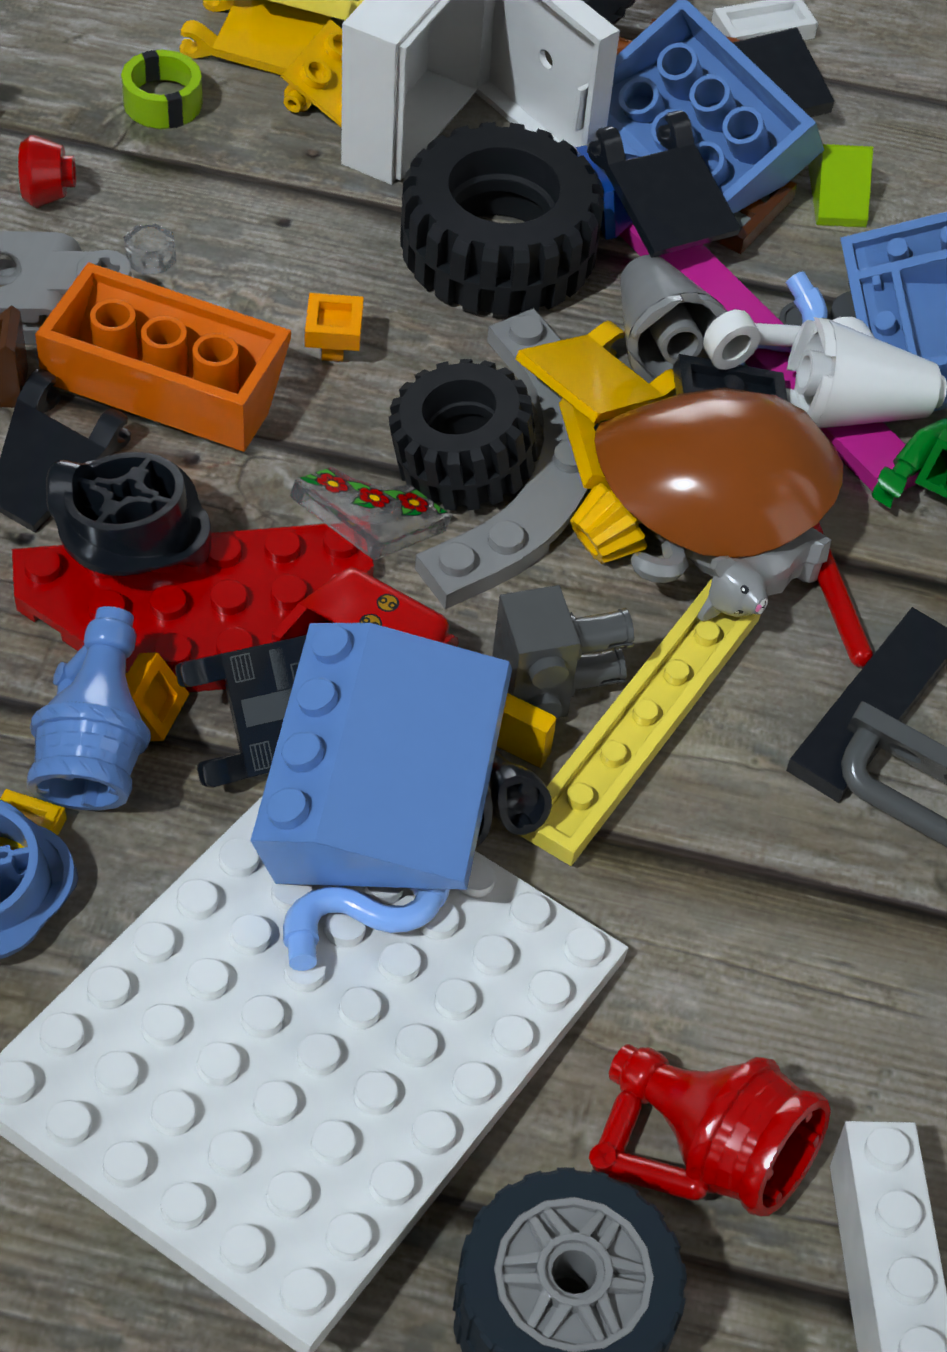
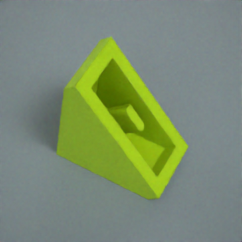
(841, 185)

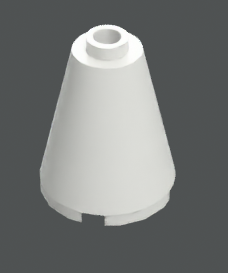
(859, 379)

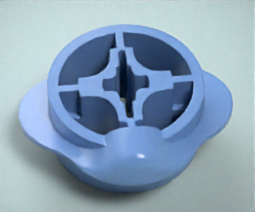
(32, 879)

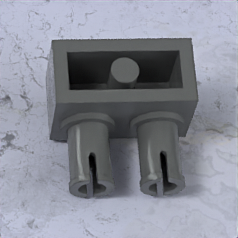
(556, 651)

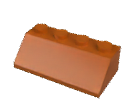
(163, 355)

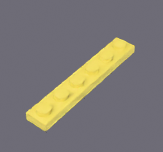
(637, 728)

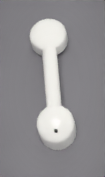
(735, 336)

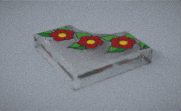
(368, 515)

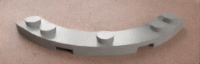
(537, 514)

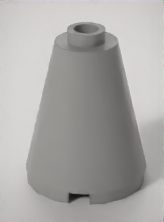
(663, 315)

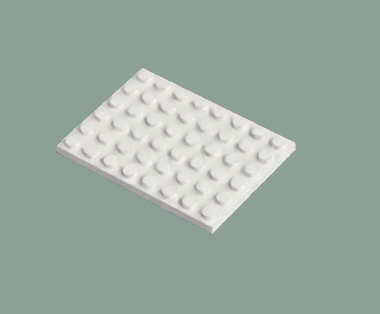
(283, 1116)

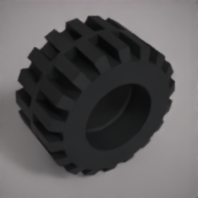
(464, 433)

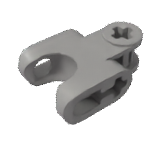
(43, 271)

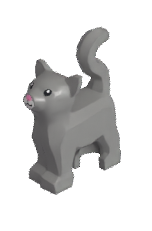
(740, 583)

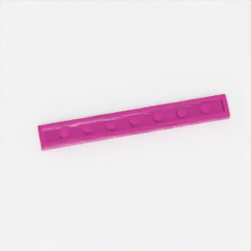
(861, 446)

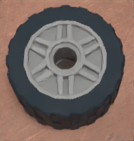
(569, 1269)

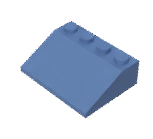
(738, 116)
(381, 761)

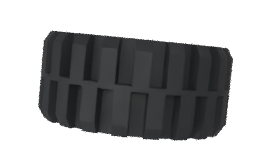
(494, 263)

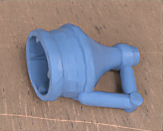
(92, 726)

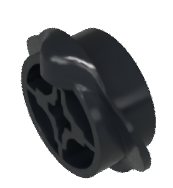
(128, 514)

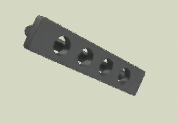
(879, 729)

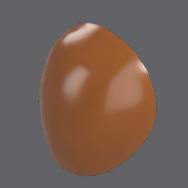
(721, 470)

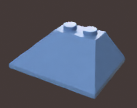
(902, 285)

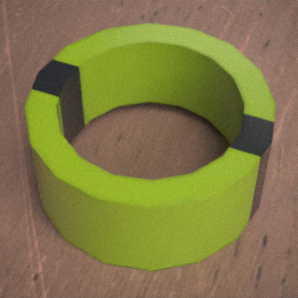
(167, 109)

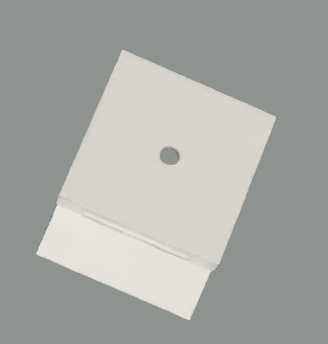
(422, 60)

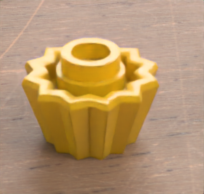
(607, 526)

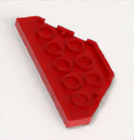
(186, 610)

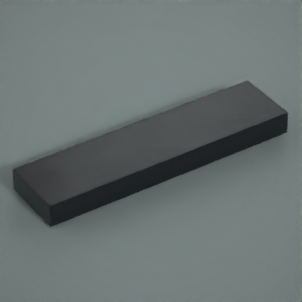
(889, 682)

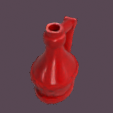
(736, 1128)

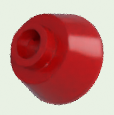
(44, 171)

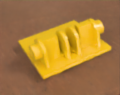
(317, 75)

